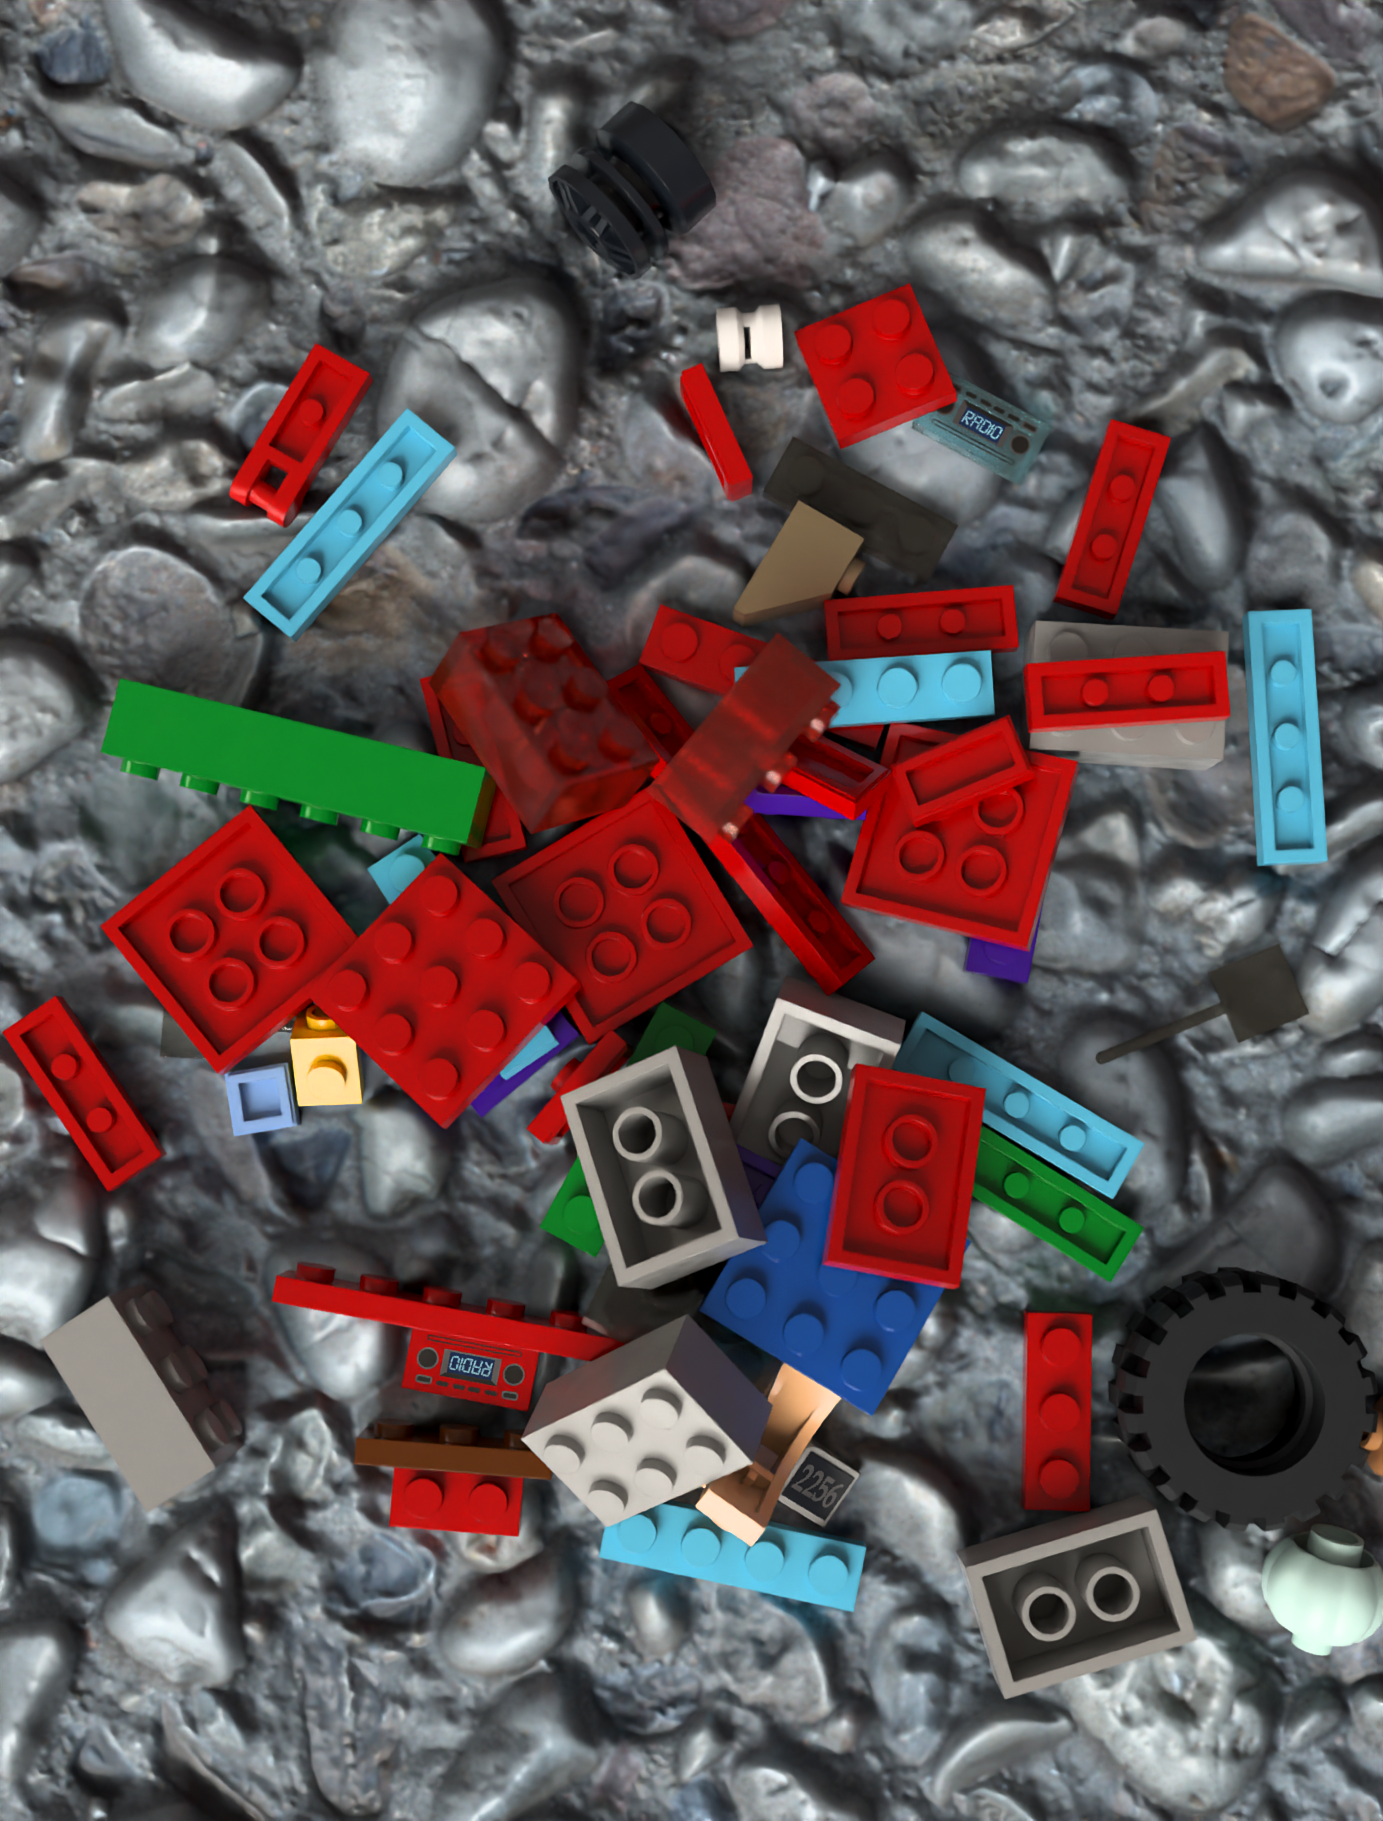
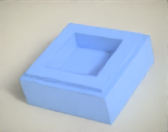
(262, 1099)

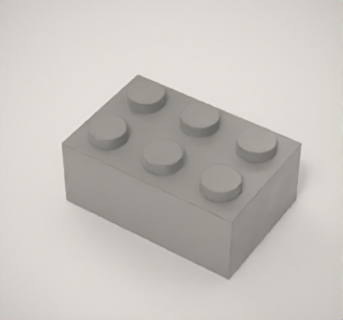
(1160, 746)
(663, 1169)
(144, 1393)
(648, 1422)
(1076, 1595)

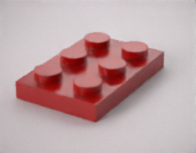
(904, 1176)

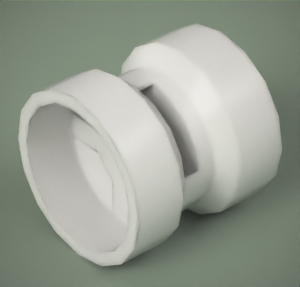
(763, 335)

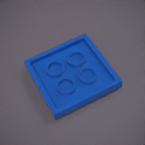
(817, 1318)

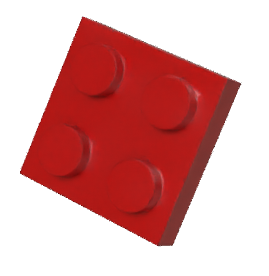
(875, 366)

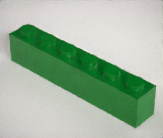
(299, 764)

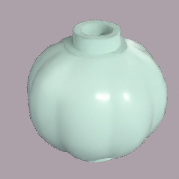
(1324, 1588)

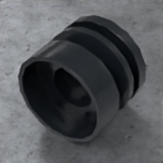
(633, 190)

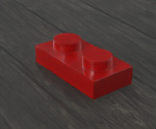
(456, 1502)

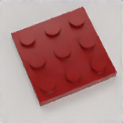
(969, 870)
(624, 913)
(232, 939)
(443, 990)

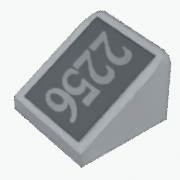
(818, 1483)

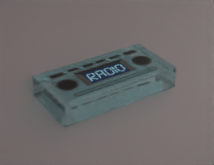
(986, 431)

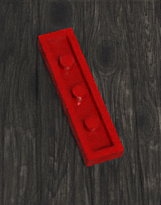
(705, 658)

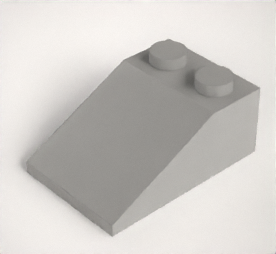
(805, 1069)

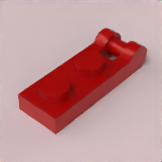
(301, 434)

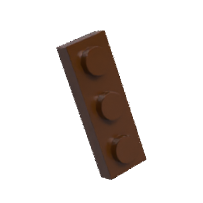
(451, 1450)

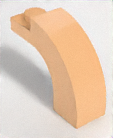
(748, 1496)

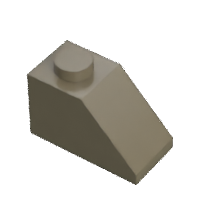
(801, 569)

